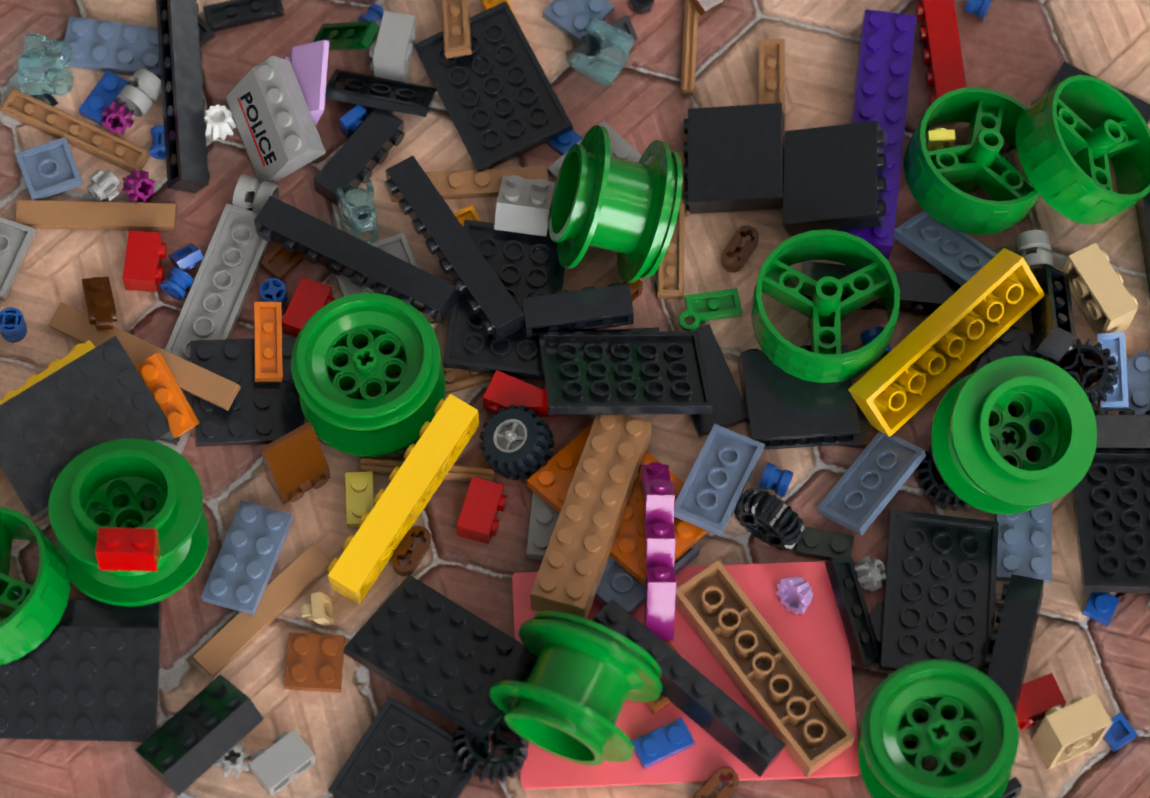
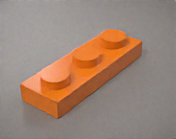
(268, 342)
(167, 394)

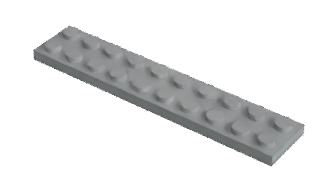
(217, 291)

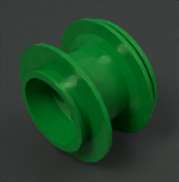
(616, 204)
(360, 345)
(972, 452)
(141, 478)
(577, 688)
(952, 702)

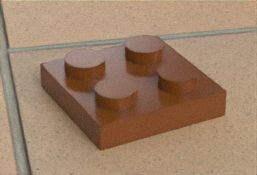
(314, 662)

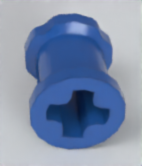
(158, 142)

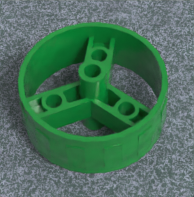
(1067, 148)
(932, 172)
(873, 275)
(29, 608)

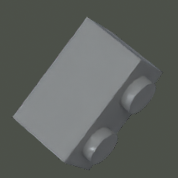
(281, 762)

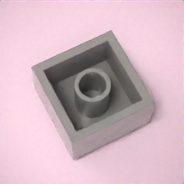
(394, 46)
(524, 205)

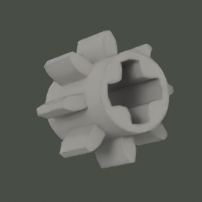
(103, 185)
(870, 573)
(239, 766)

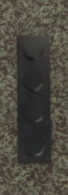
(853, 611)

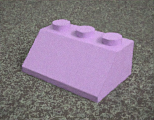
(310, 69)

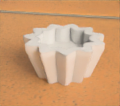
(219, 122)

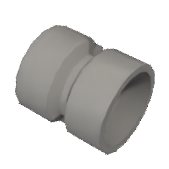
(142, 90)
(245, 189)
(1035, 248)

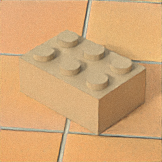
(1099, 291)
(1071, 730)

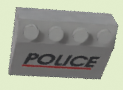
(274, 120)

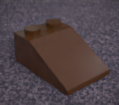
(295, 464)

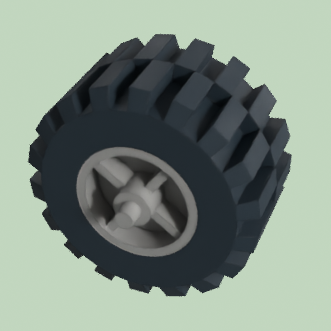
(516, 442)

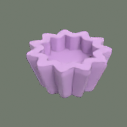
(794, 594)

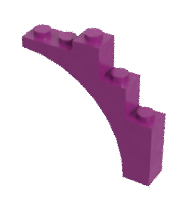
(659, 550)

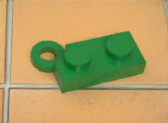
(710, 307)

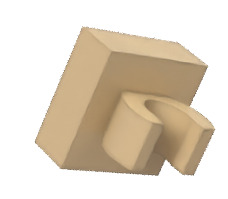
(319, 610)

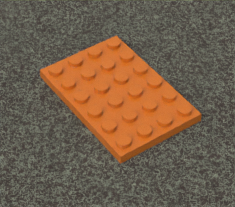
(552, 486)

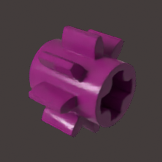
(115, 124)
(138, 186)

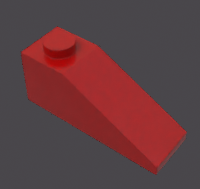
(508, 390)

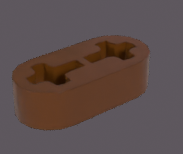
(735, 246)
(406, 548)
(714, 780)

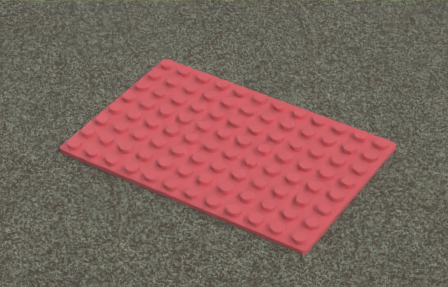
(813, 639)

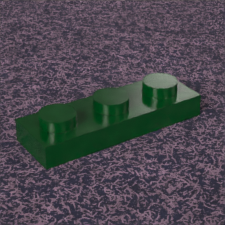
(348, 35)

